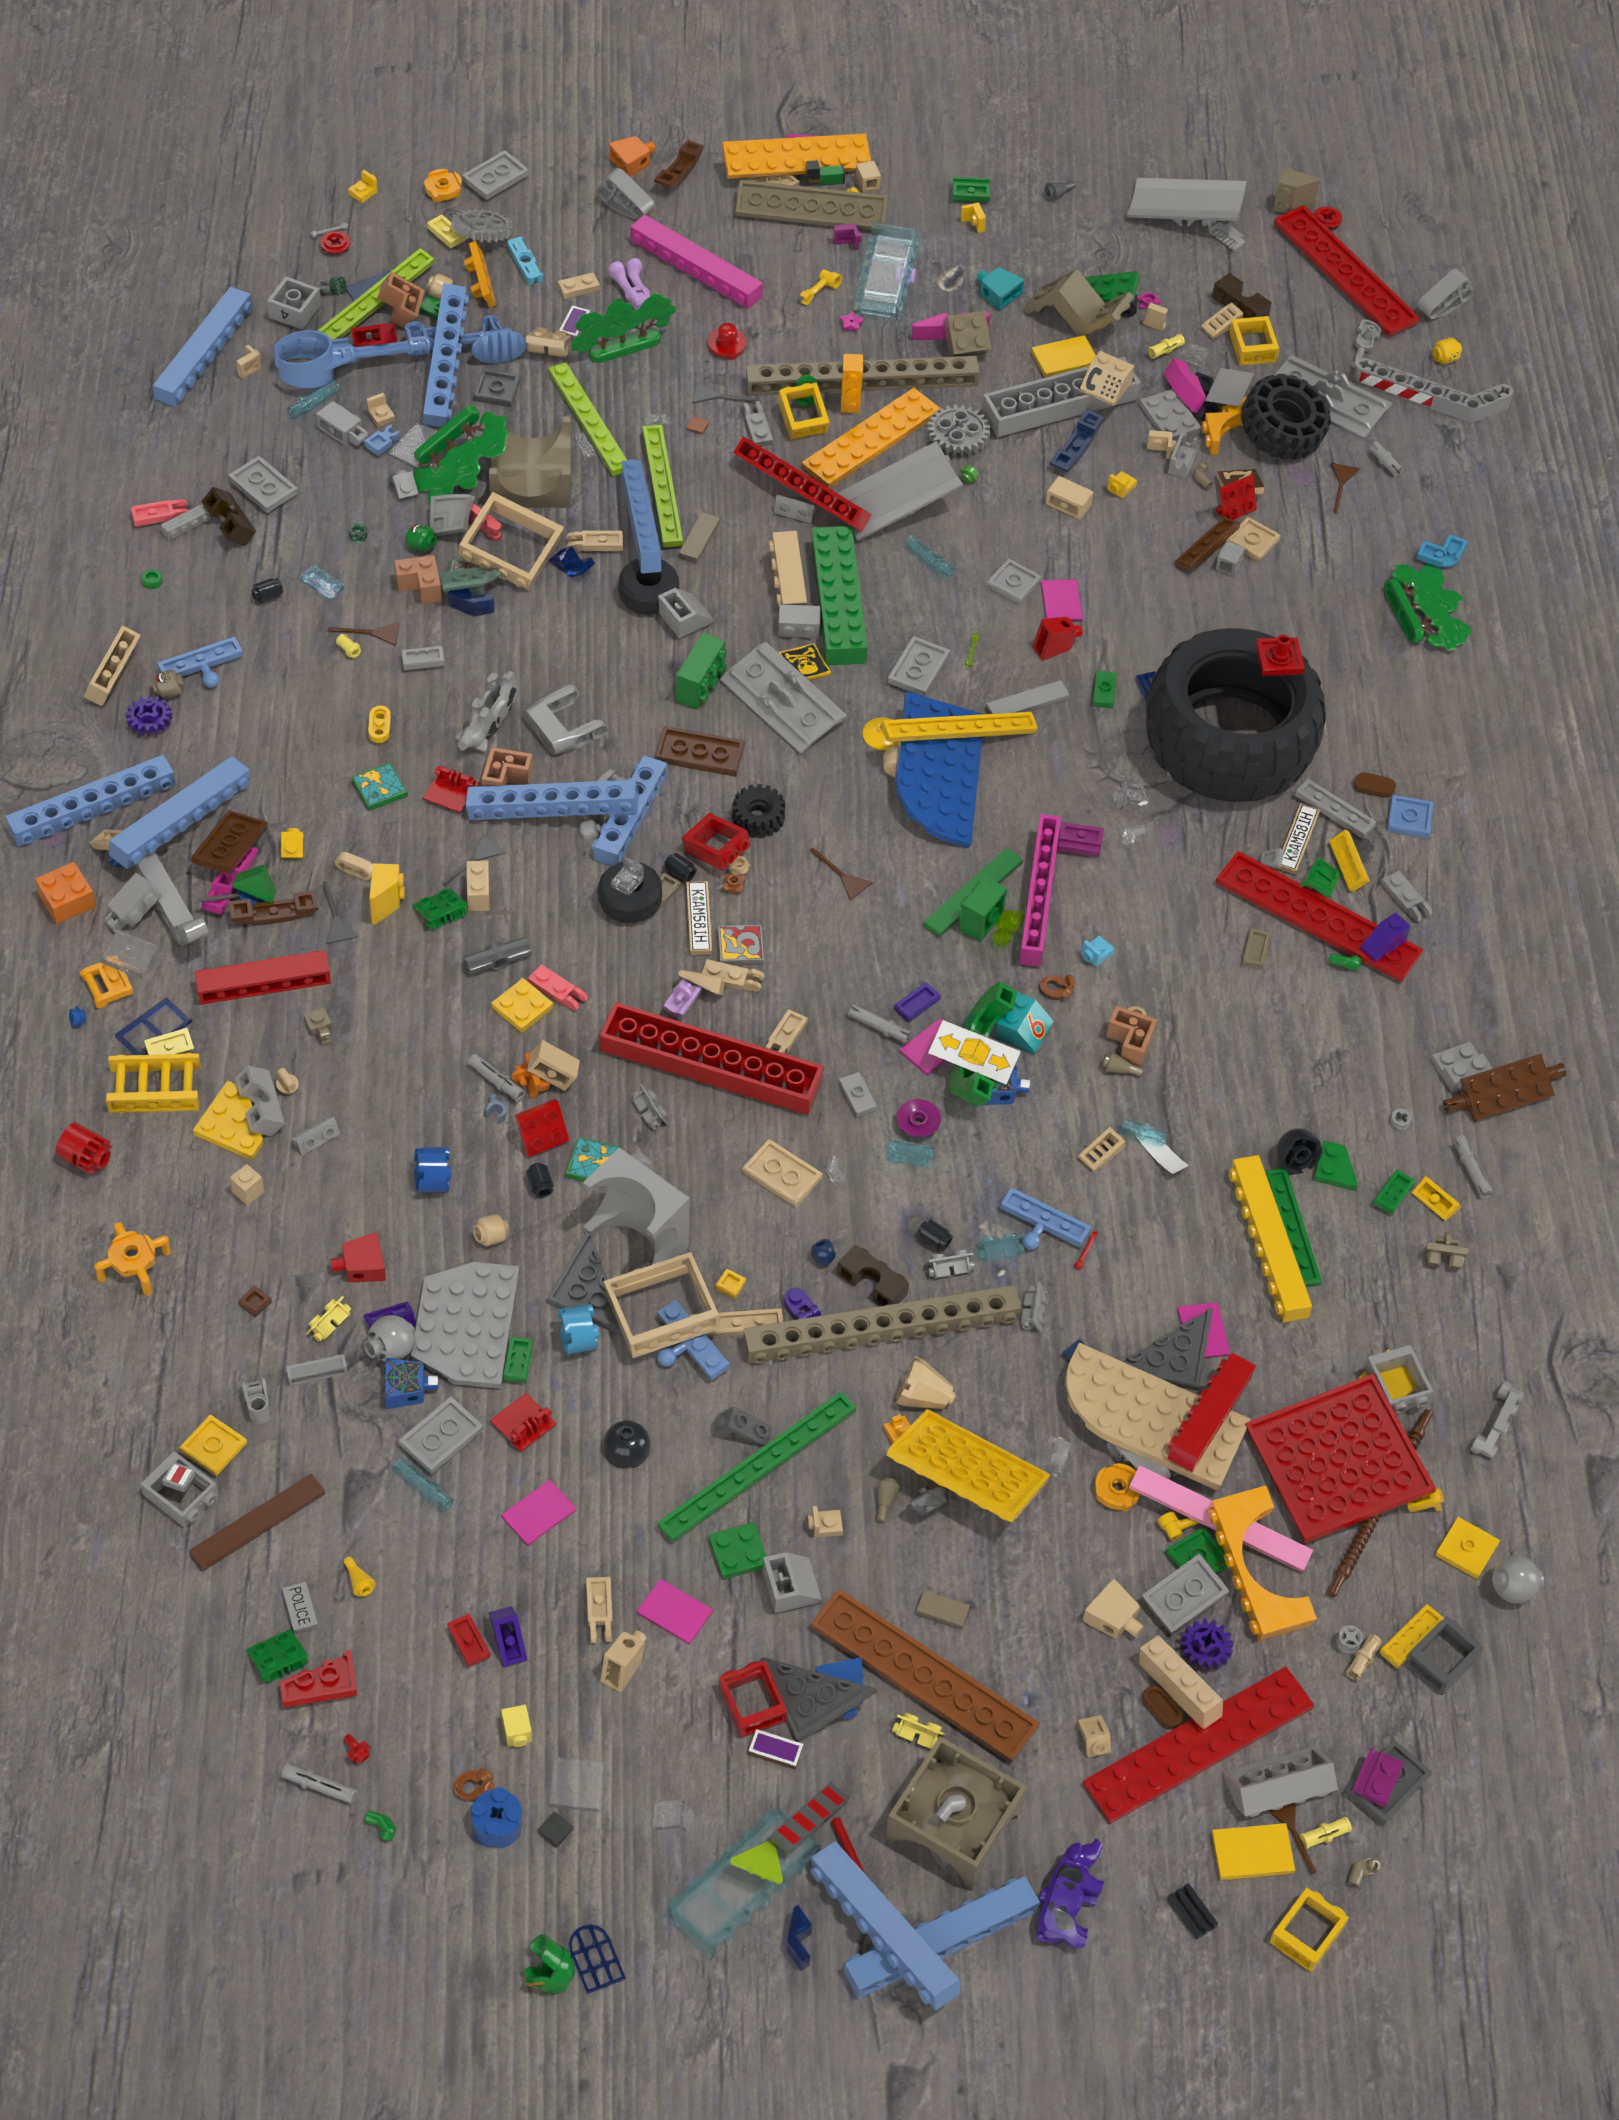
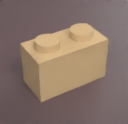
(1069, 497)
(478, 886)
(553, 1065)

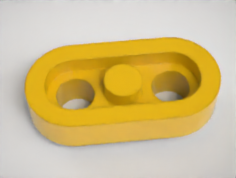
(379, 728)

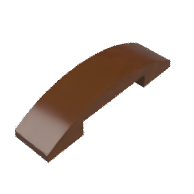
(682, 165)
(276, 912)

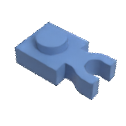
(380, 442)

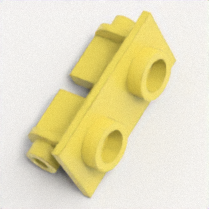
(321, 1325)
(909, 1727)

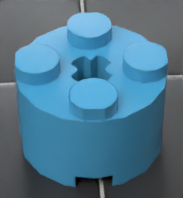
(577, 1329)

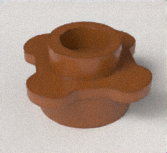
(733, 888)

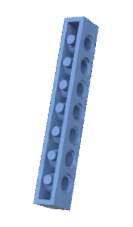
(439, 414)
(552, 799)
(90, 800)

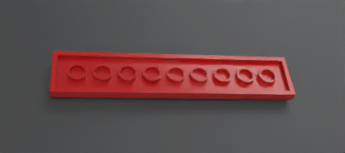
(1346, 270)
(1312, 913)
(1192, 1750)

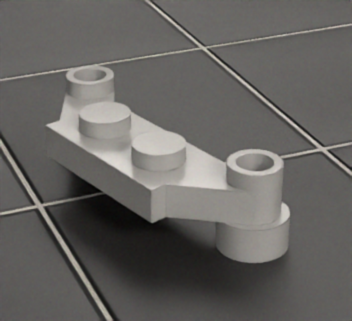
(1500, 1426)

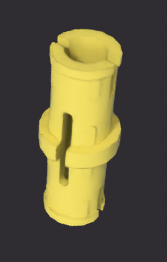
(1166, 346)
(1326, 1832)

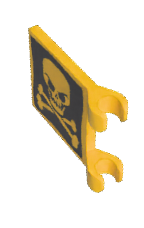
(807, 661)

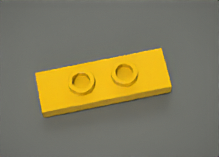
(1349, 860)
(1410, 1635)

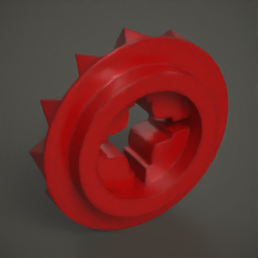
(1327, 212)
(332, 238)

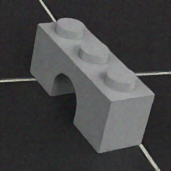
(266, 1114)

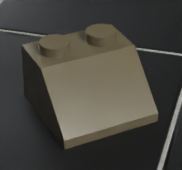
(1295, 191)

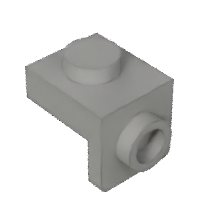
(404, 484)

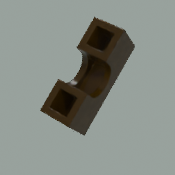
(1229, 290)
(235, 523)
(860, 1265)

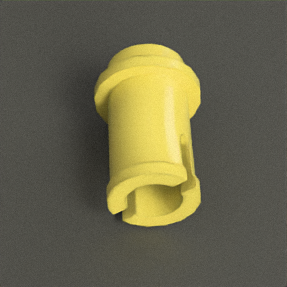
(352, 649)

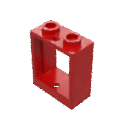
(704, 830)
(762, 1719)

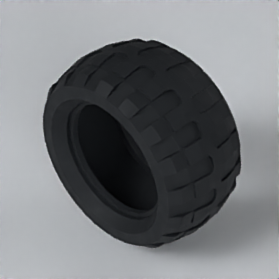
(1221, 761)

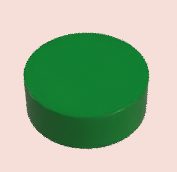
(152, 579)

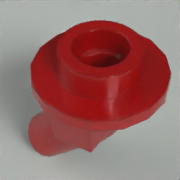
(359, 1751)

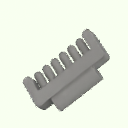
(1231, 234)

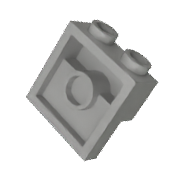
(1459, 1063)

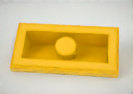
(1436, 1198)

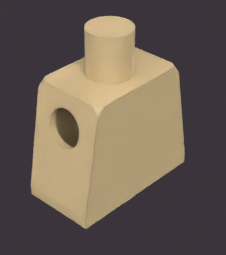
(1114, 1612)
(627, 1653)

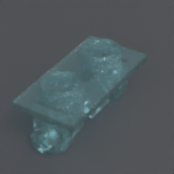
(910, 1153)
(1009, 1243)

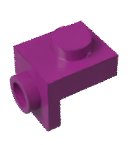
(847, 234)

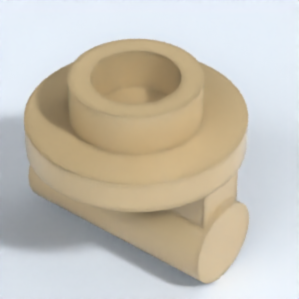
(286, 1082)

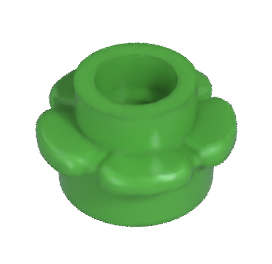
(969, 474)

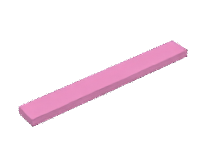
(1196, 1507)

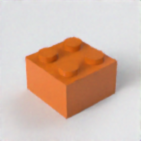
(65, 892)

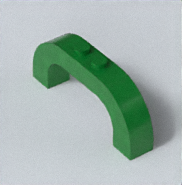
(991, 1006)

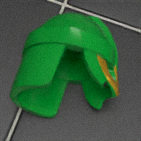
(556, 1968)

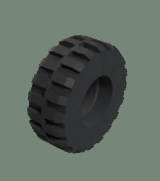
(1274, 433)

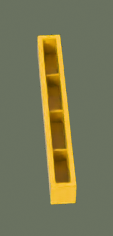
(1270, 1239)

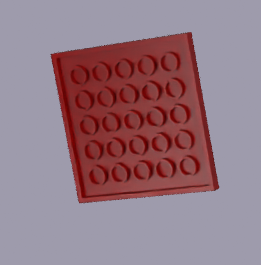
(1339, 1458)

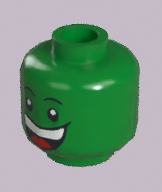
(420, 538)

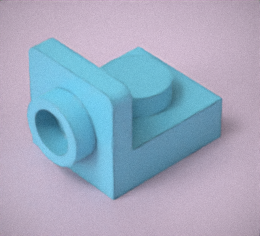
(1096, 950)

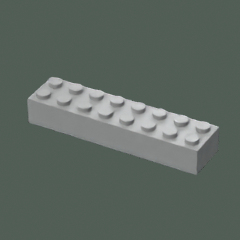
(1045, 402)

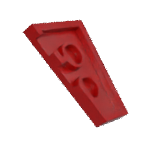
(328, 1682)

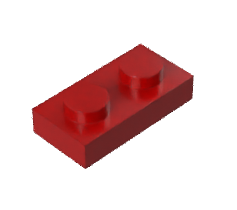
(468, 1640)

